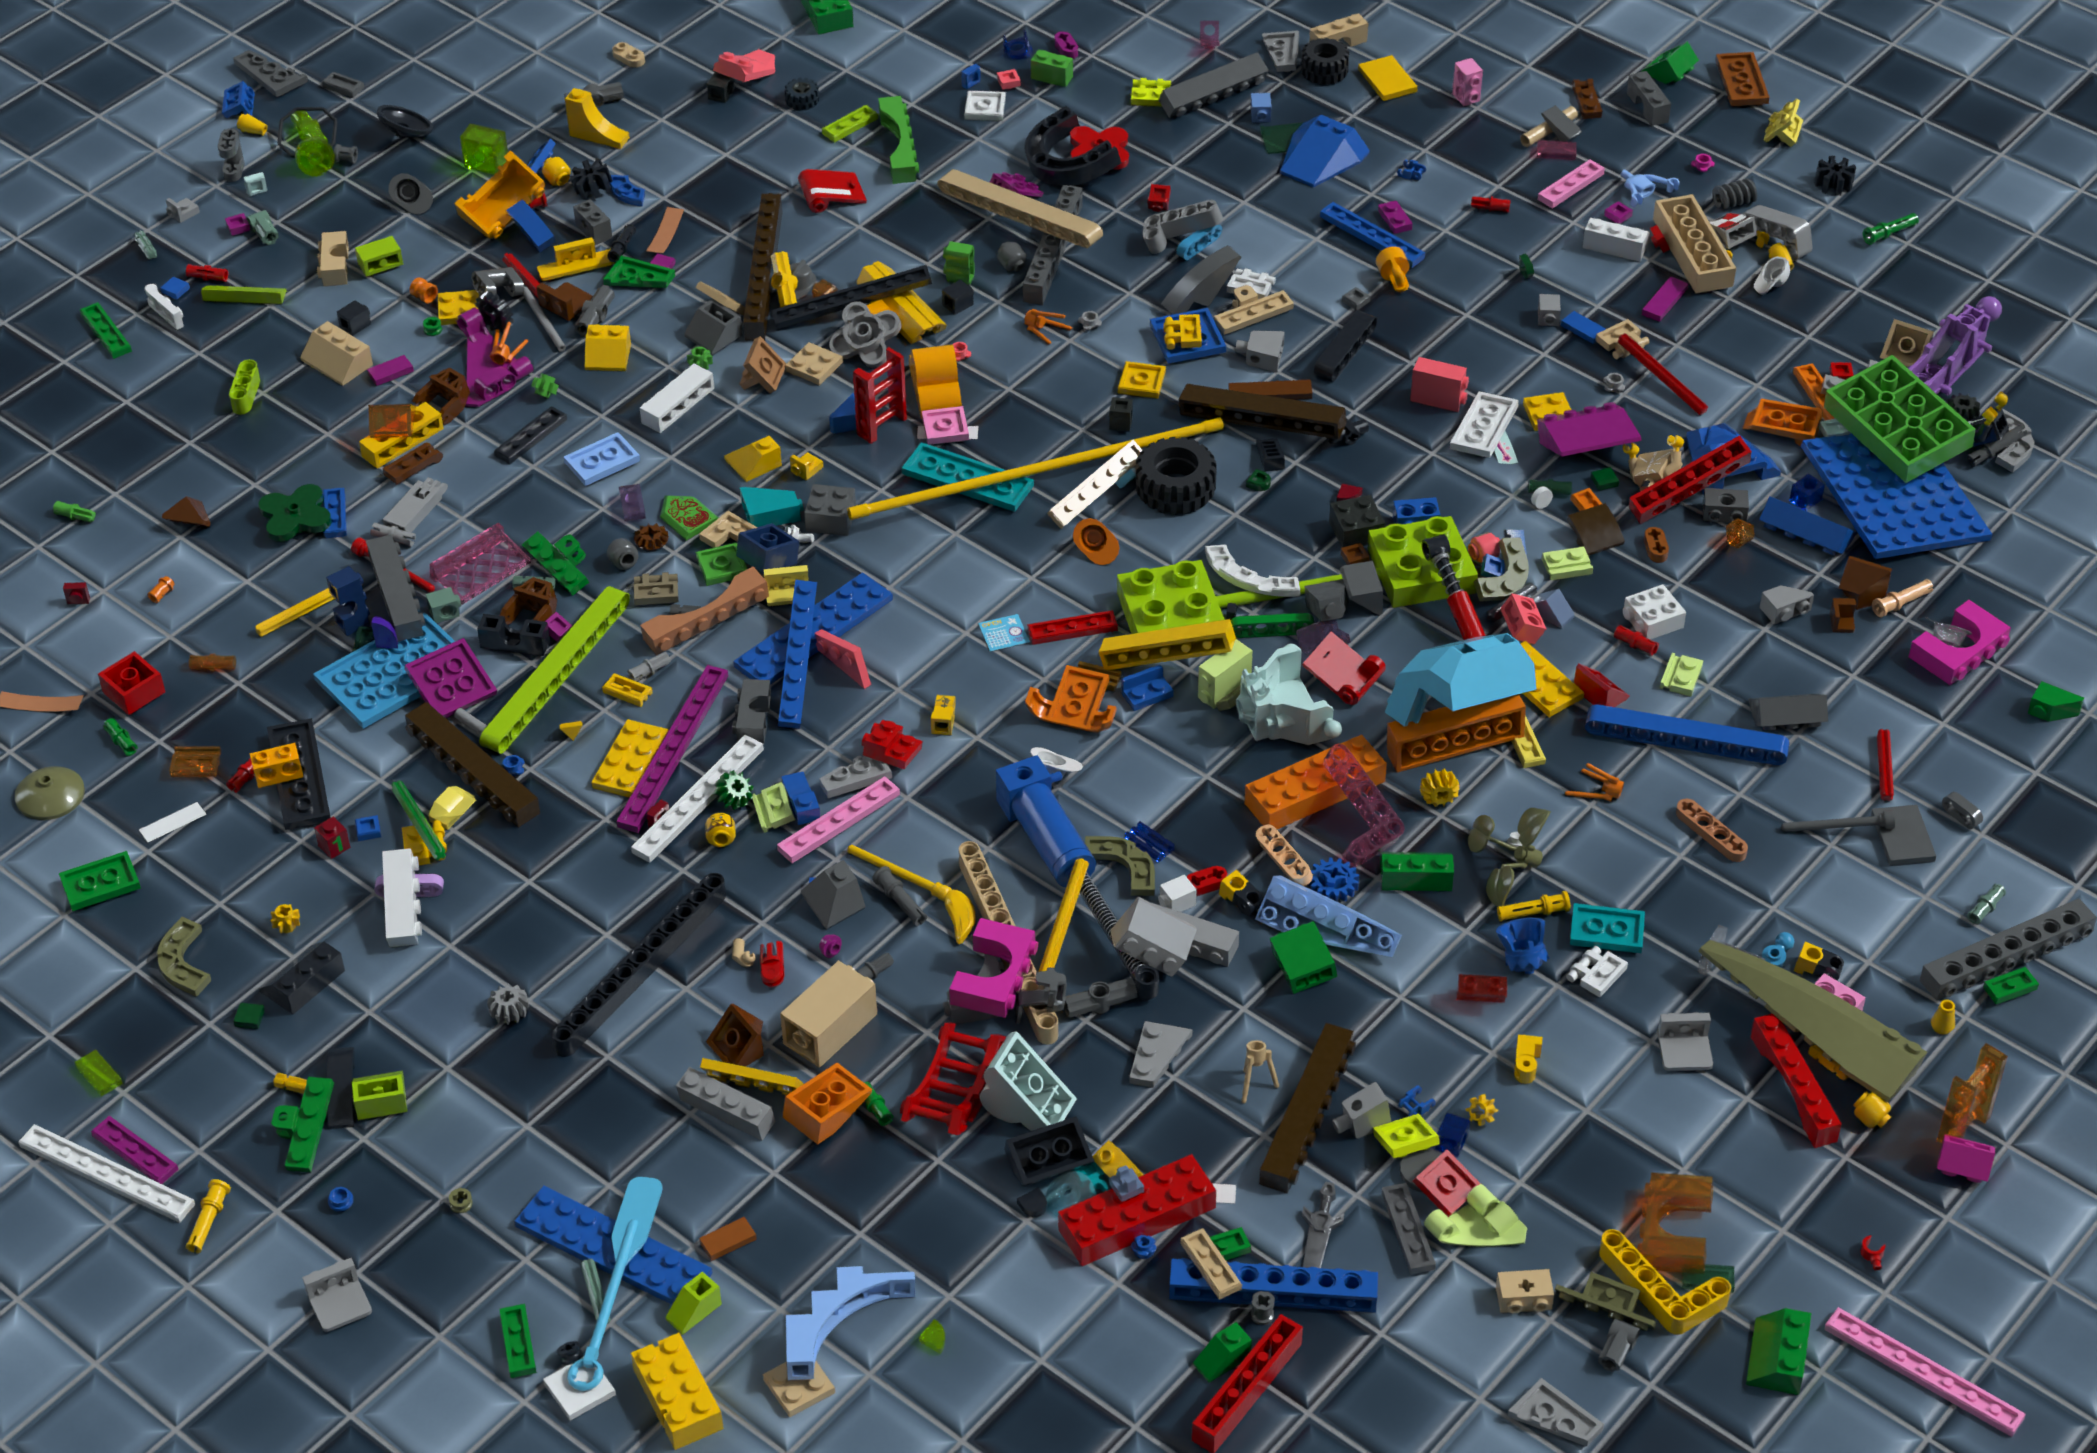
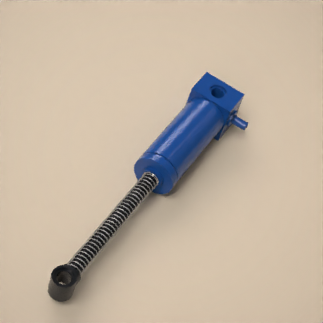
(1027, 796)

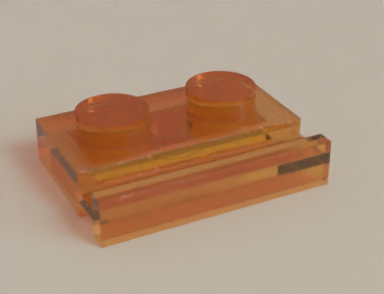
(195, 761)

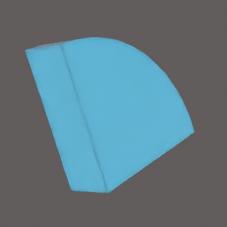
(1129, 475)

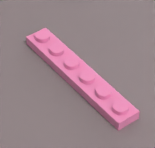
(838, 819)

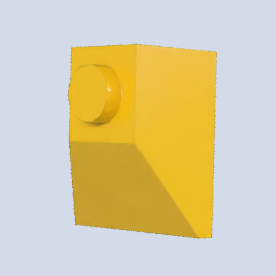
(755, 458)

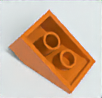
(825, 1102)

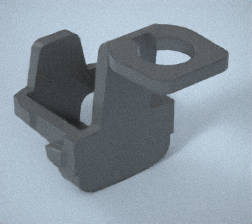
(1052, 996)

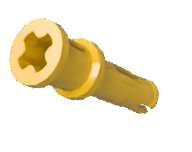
(1545, 902)
(210, 1207)

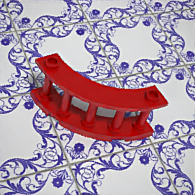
(970, 1107)

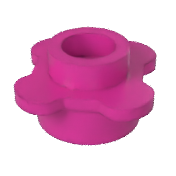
(1702, 162)

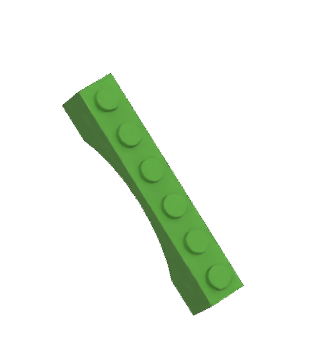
(904, 160)

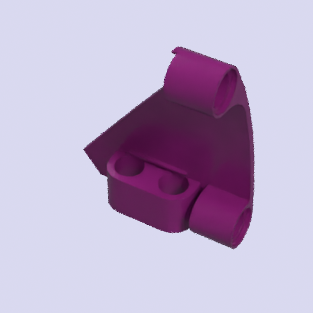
(484, 377)

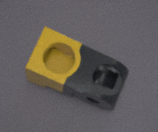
(1241, 893)
(1818, 961)

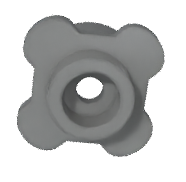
(1089, 320)
(1614, 382)

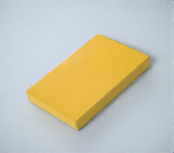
(1387, 78)

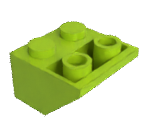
(379, 1095)

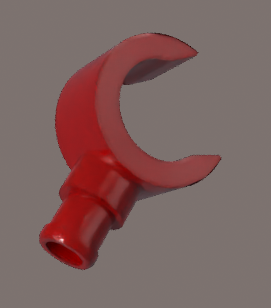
(1873, 1256)

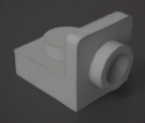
(182, 210)

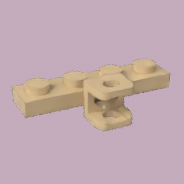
(1250, 310)

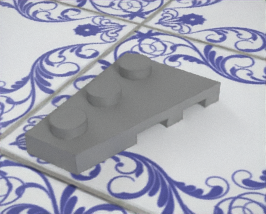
(1282, 49)
(859, 774)
(1155, 1051)
(1556, 1413)

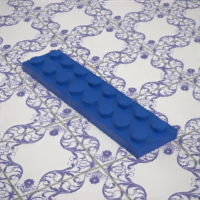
(833, 614)
(589, 1235)

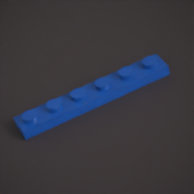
(1369, 232)

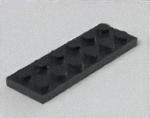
(305, 798)

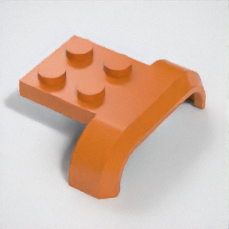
(1075, 701)

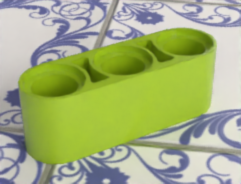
(244, 387)

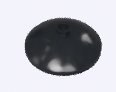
(404, 121)

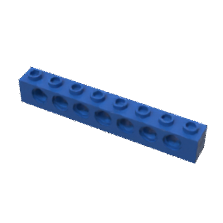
(1286, 1290)

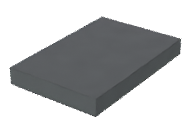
(1909, 840)

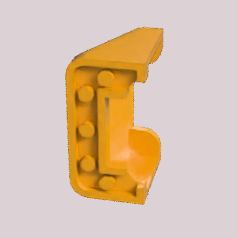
(488, 205)

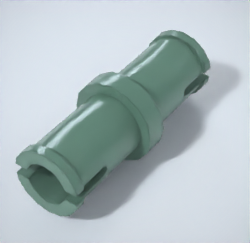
(1986, 904)

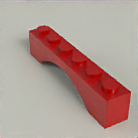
(1814, 1109)

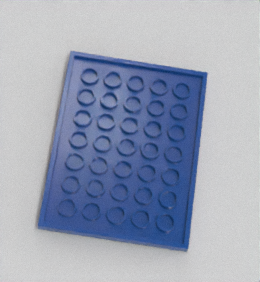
(1888, 512)

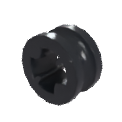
(570, 1352)

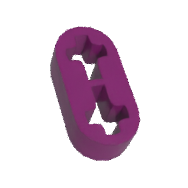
(1066, 44)

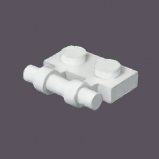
(1259, 282)
(1601, 975)

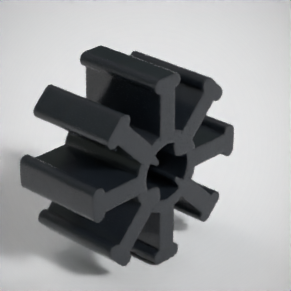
(1835, 175)
(591, 179)

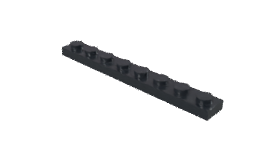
(863, 293)

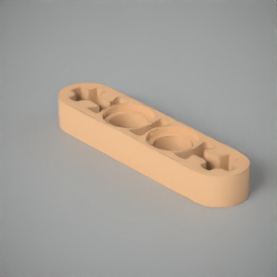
(1285, 854)

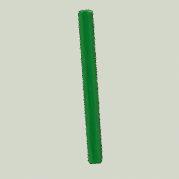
(418, 820)

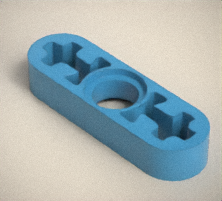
(1198, 241)

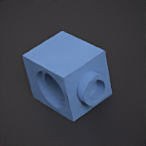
(1260, 107)

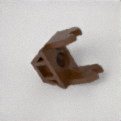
(451, 387)
(531, 598)

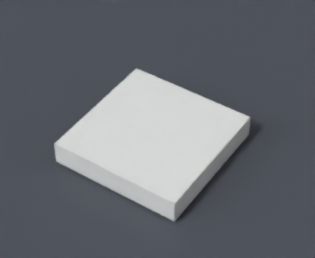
(985, 105)
(574, 1401)

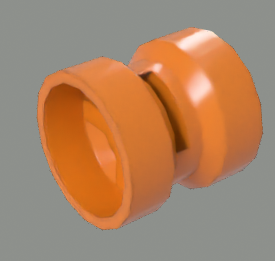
(422, 289)

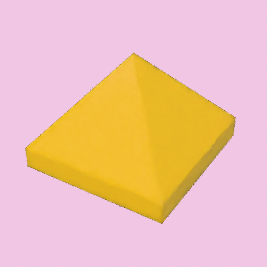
(571, 729)

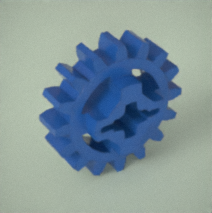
(1334, 879)

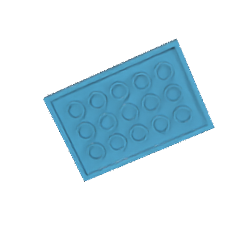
(374, 680)

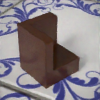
(1842, 615)

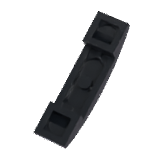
(340, 1070)

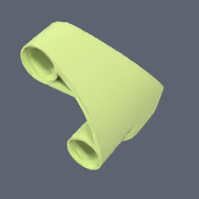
(1479, 1223)

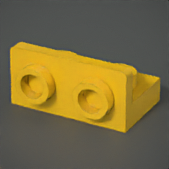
(1111, 1158)

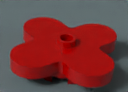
(1086, 138)

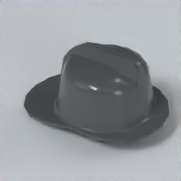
(410, 193)
(805, 278)

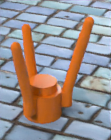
(1034, 320)
(501, 352)
(1612, 785)

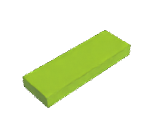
(850, 123)

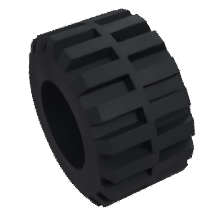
(1325, 61)

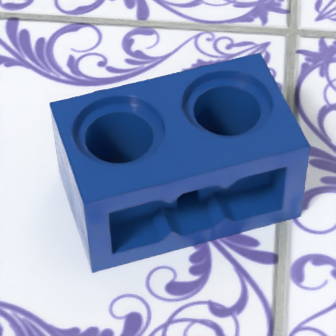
(1414, 510)

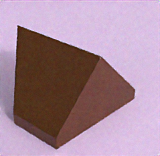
(188, 511)

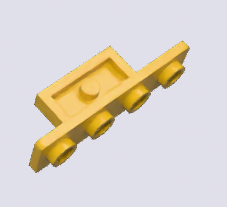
(573, 259)

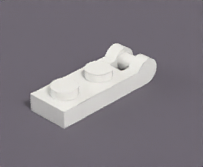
(164, 307)

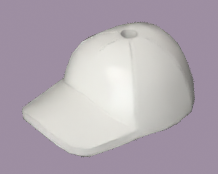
(1772, 275)

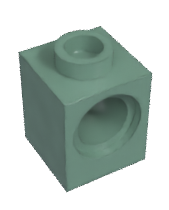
(443, 604)

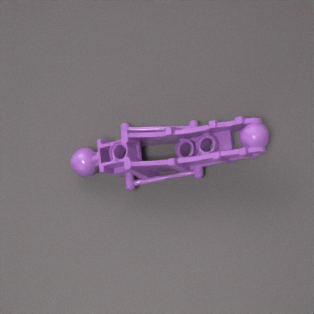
(1971, 331)

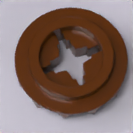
(645, 542)

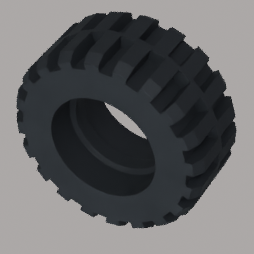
(1175, 493)

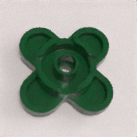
(295, 513)

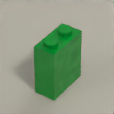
(1303, 957)

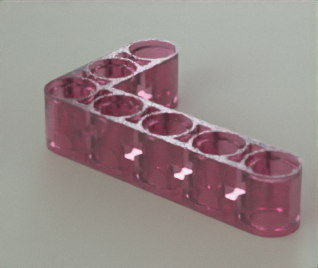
(1364, 805)

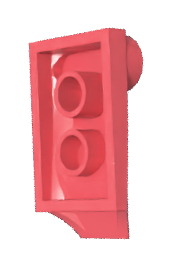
(746, 67)

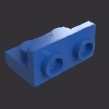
(238, 99)
(1146, 688)

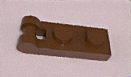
(1587, 99)
(412, 463)

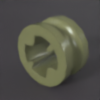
(454, 1197)

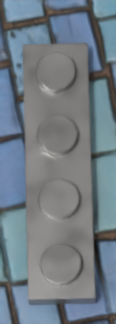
(1408, 1228)

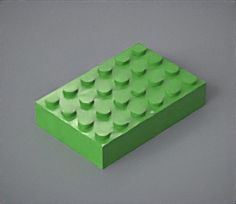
(1899, 418)

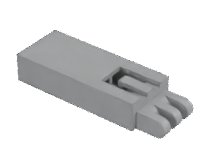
(414, 505)

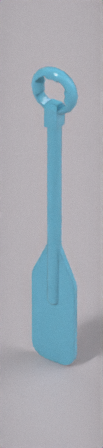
(627, 1238)

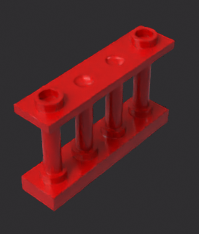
(866, 391)

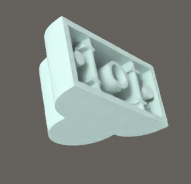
(1024, 1087)

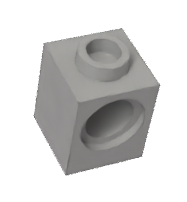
(1549, 310)

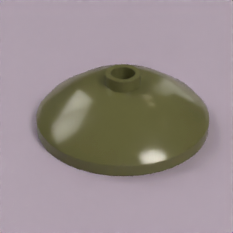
(49, 793)

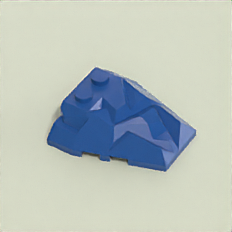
(1709, 438)

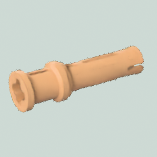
(1895, 600)

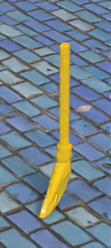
(956, 903)

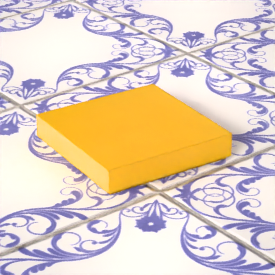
(1141, 379)

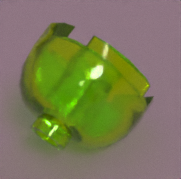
(314, 156)

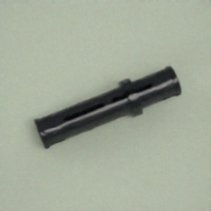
(620, 245)

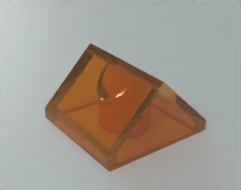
(391, 420)

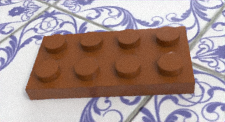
(1742, 79)

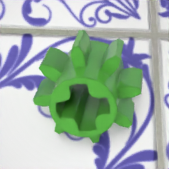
(700, 357)
(544, 385)

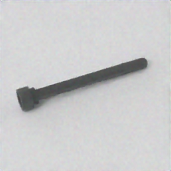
(1884, 819)

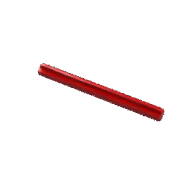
(1662, 374)

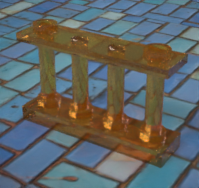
(1974, 1096)

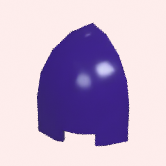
(384, 633)

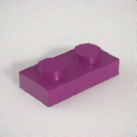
(1395, 217)

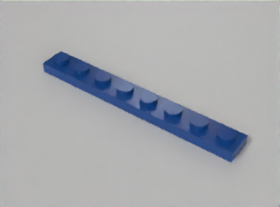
(797, 654)

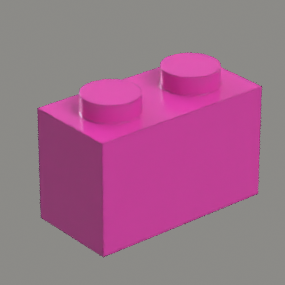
(1966, 1158)

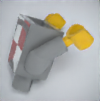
(1737, 228)

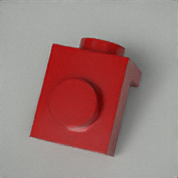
(1159, 197)

